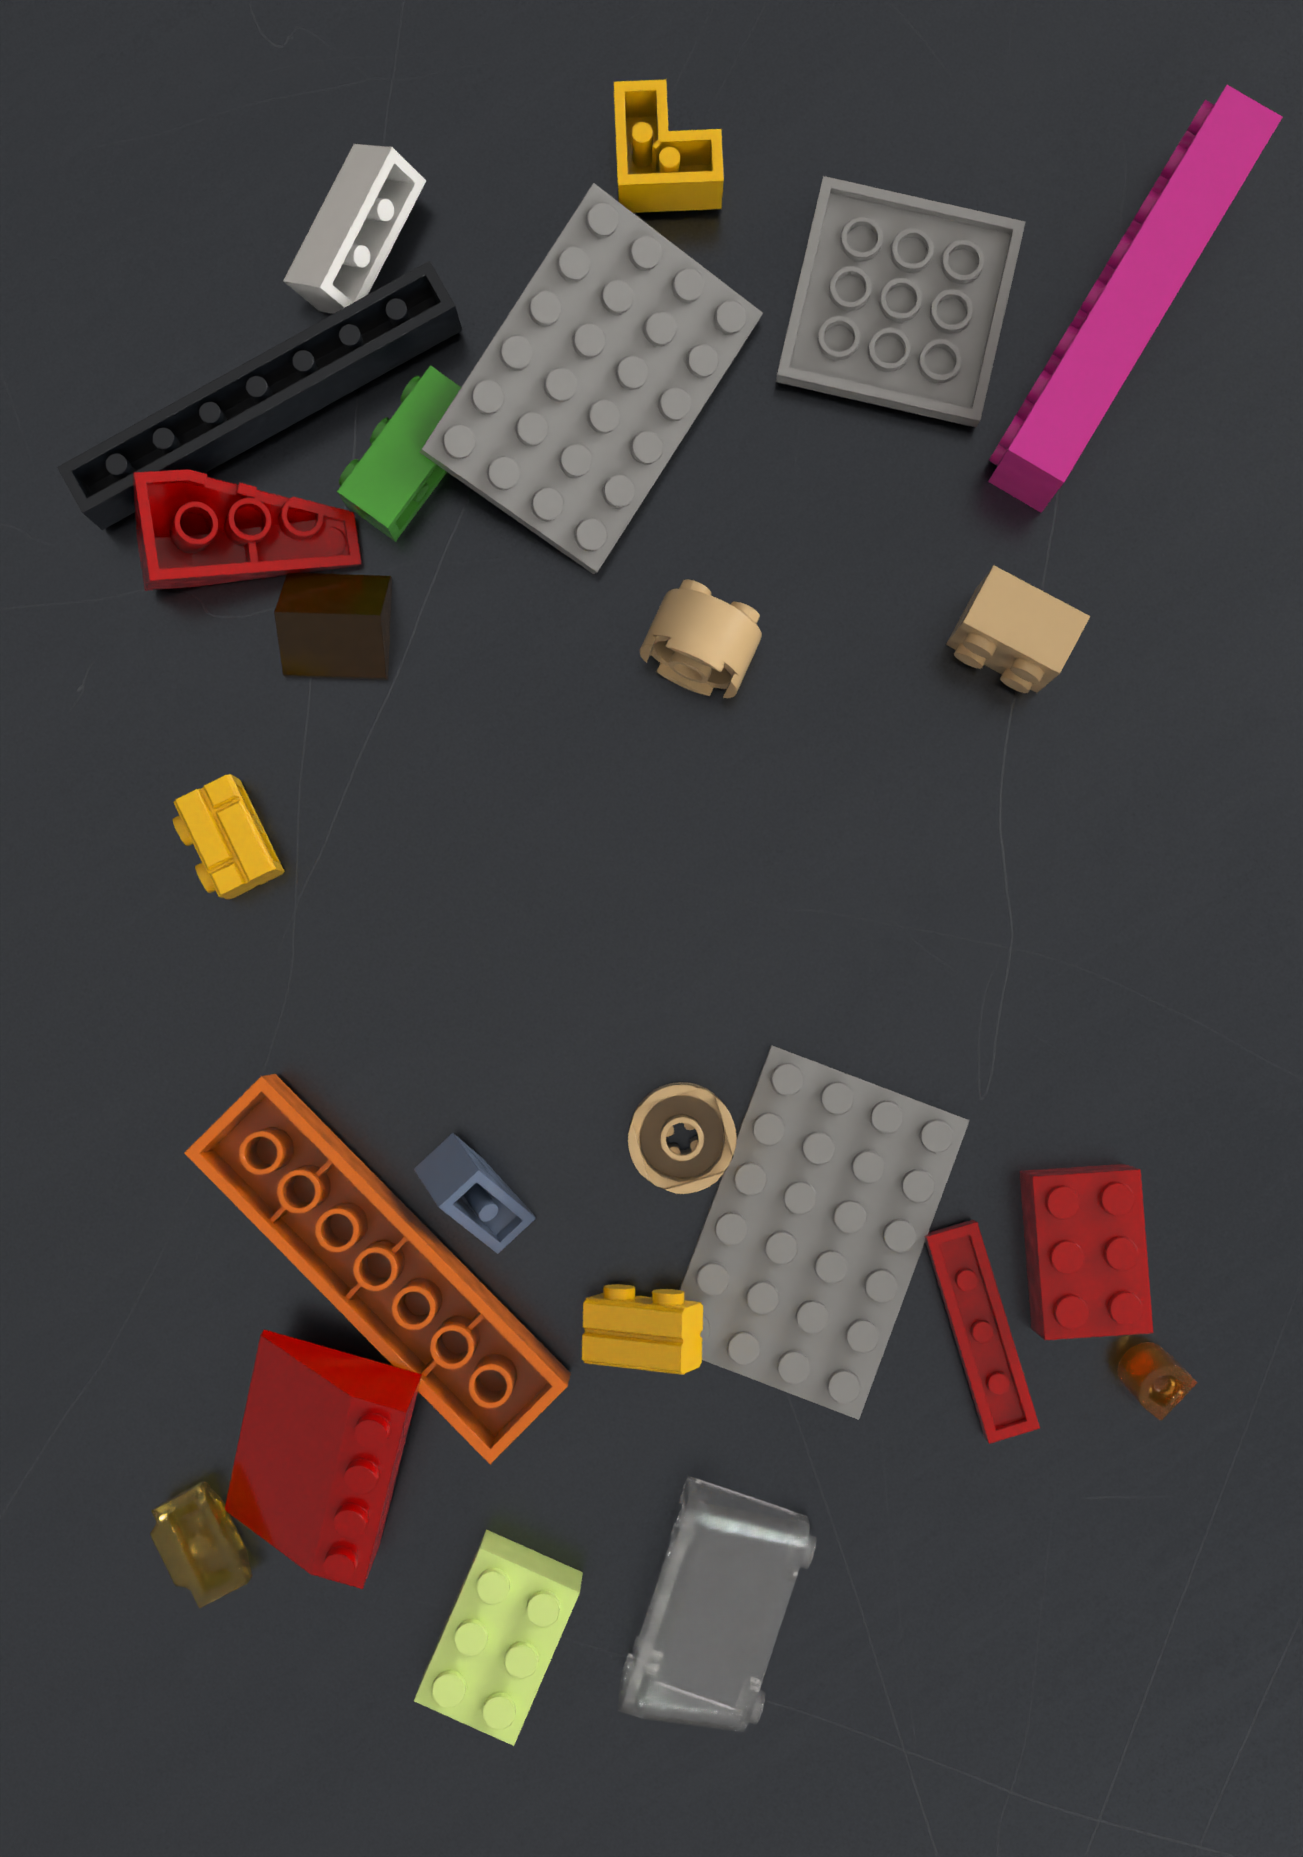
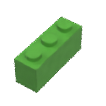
(393, 474)

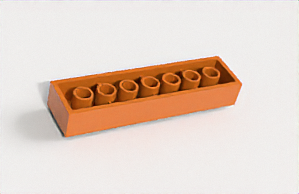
(379, 1265)

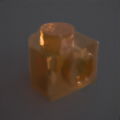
(1147, 1371)

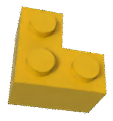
(659, 166)

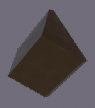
(334, 626)

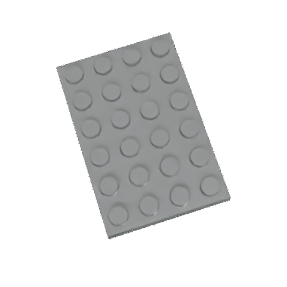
(592, 380)
(818, 1229)

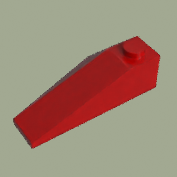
(224, 532)

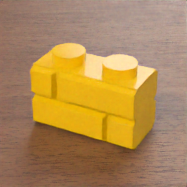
(226, 837)
(642, 1331)

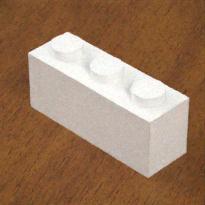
(355, 228)

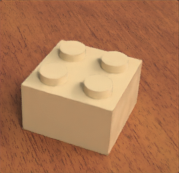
(1016, 631)

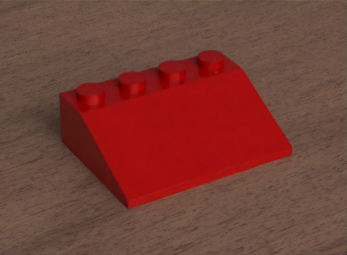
(320, 1454)

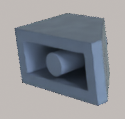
(473, 1193)

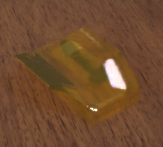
(201, 1544)

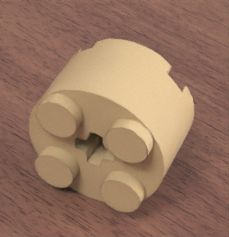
(702, 640)
(664, 1162)

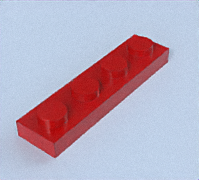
(981, 1331)

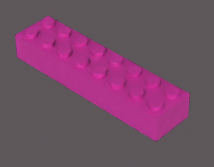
(1131, 297)

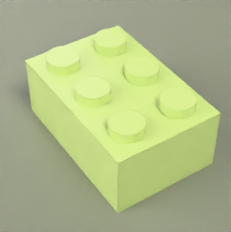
(499, 1637)

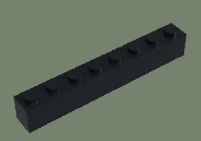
(267, 392)

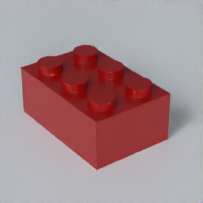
(1086, 1252)

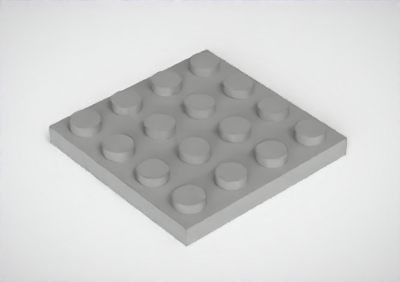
(900, 301)

